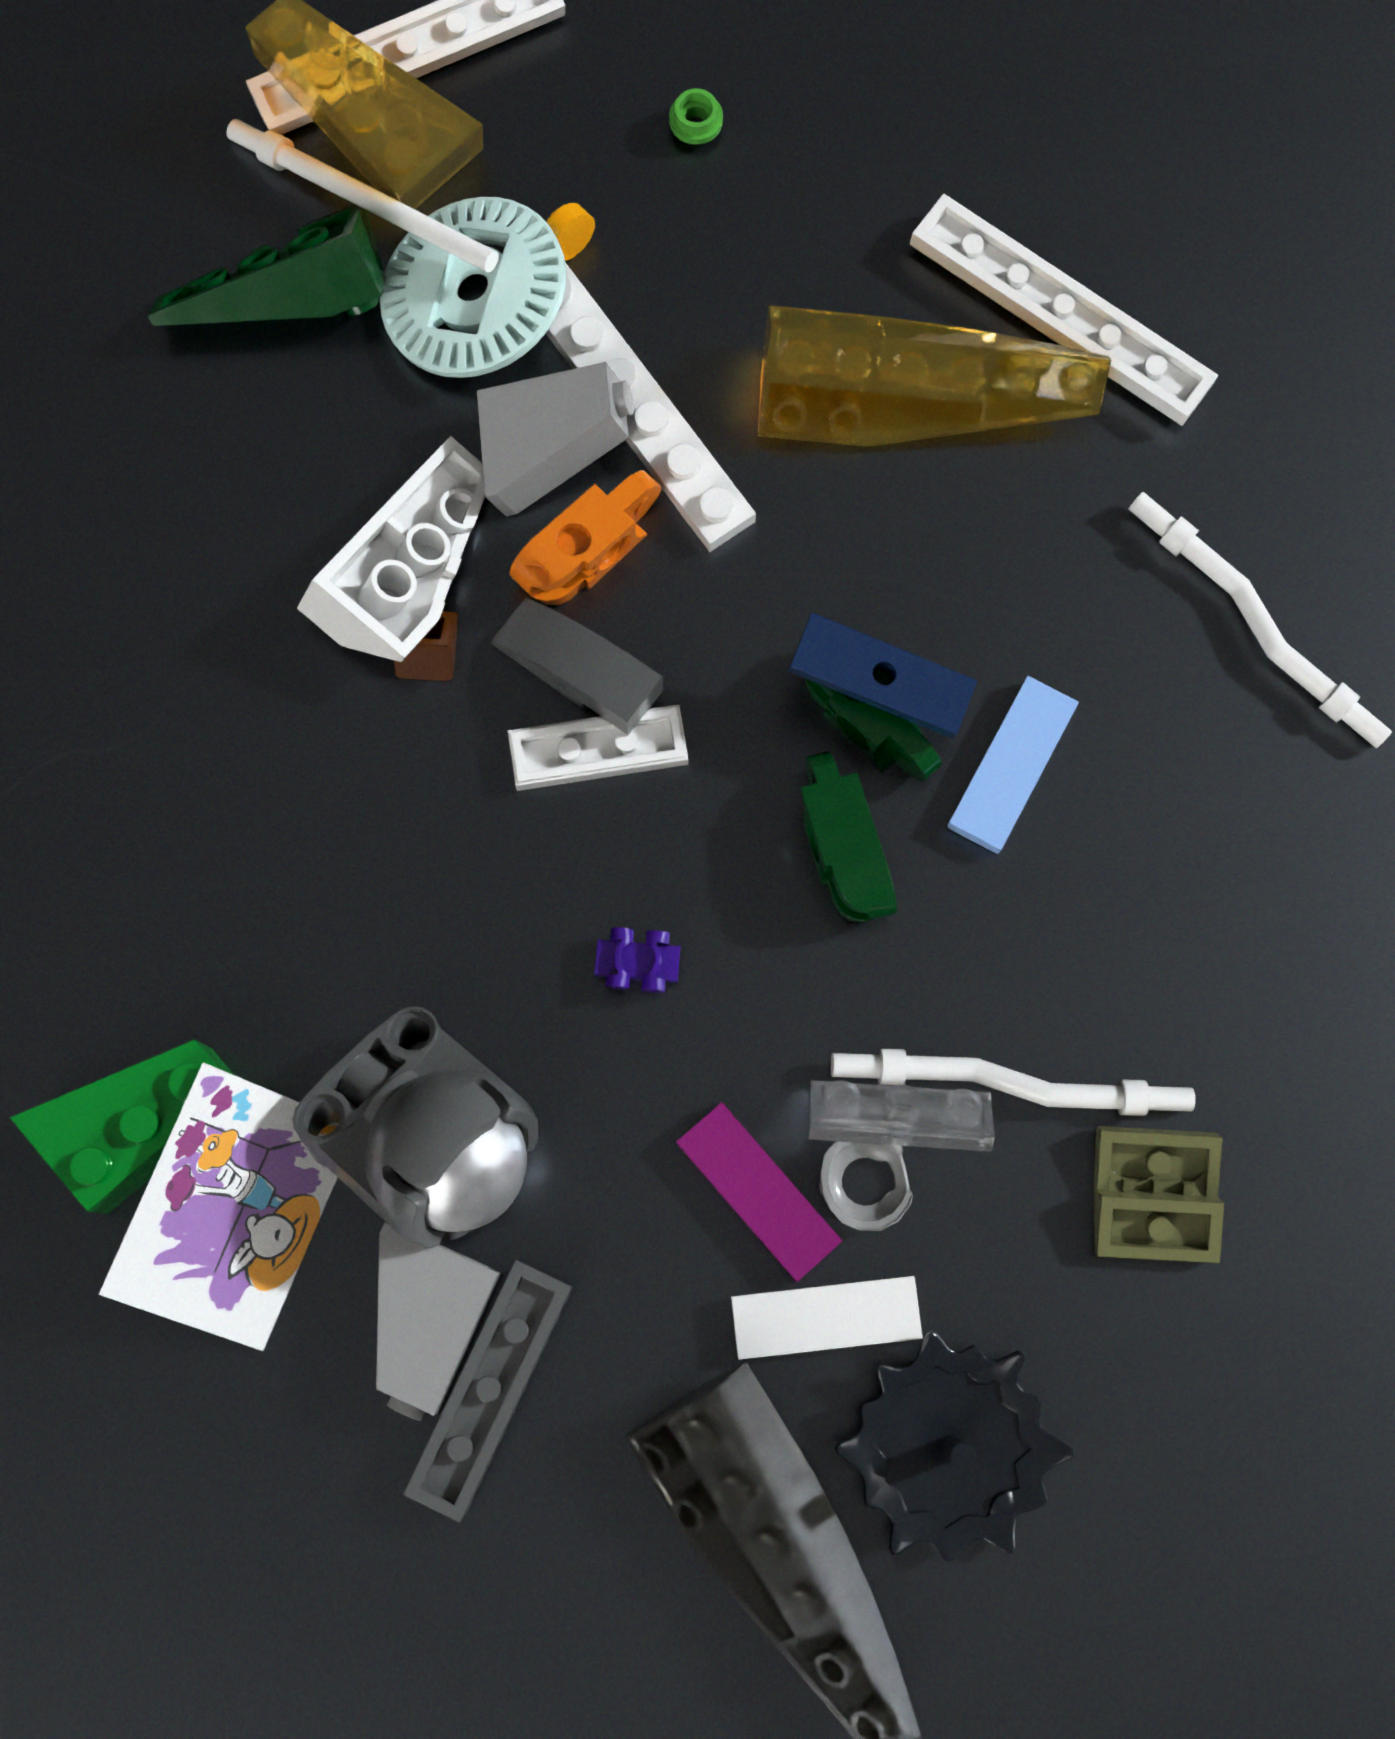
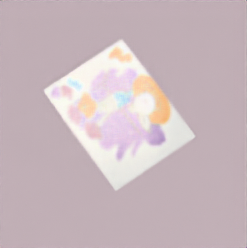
(224, 1213)

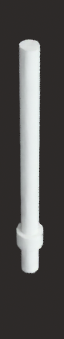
(280, 154)

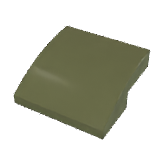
(1157, 1194)

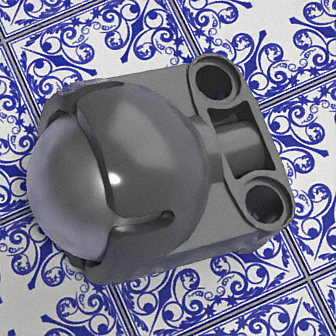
(420, 1130)

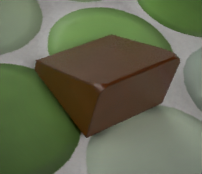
(434, 654)

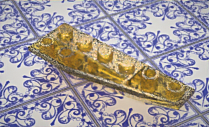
(912, 380)

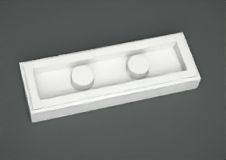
(596, 749)
(826, 1317)

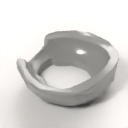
(869, 1217)

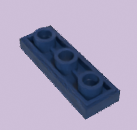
(917, 687)

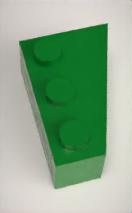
(115, 1129)

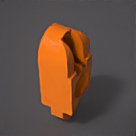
(585, 540)

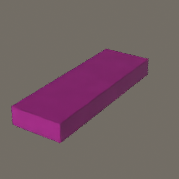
(759, 1192)

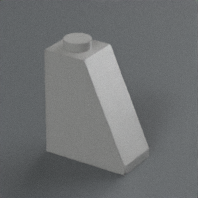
(548, 431)
(426, 1320)

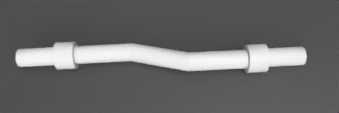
(1336, 700)
(1128, 1096)

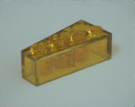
(370, 108)

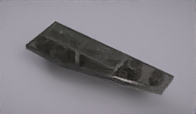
(777, 1546)

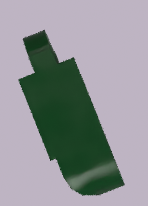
(876, 733)
(845, 842)

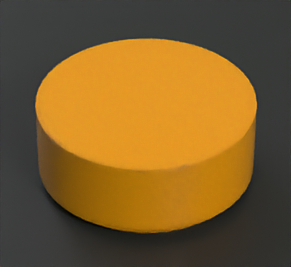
(572, 228)

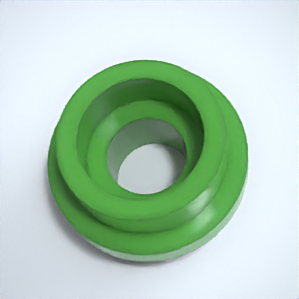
(699, 104)

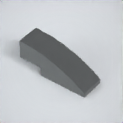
(580, 664)

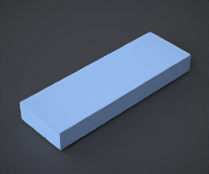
(1012, 765)

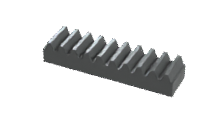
(488, 1391)

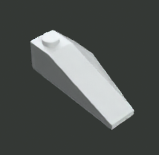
(398, 568)

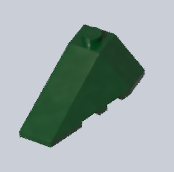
(316, 275)

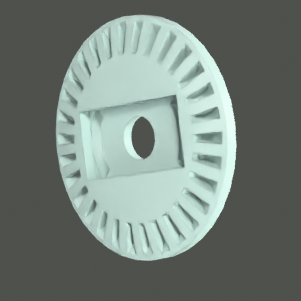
(508, 317)

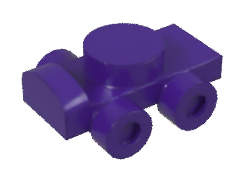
(648, 962)

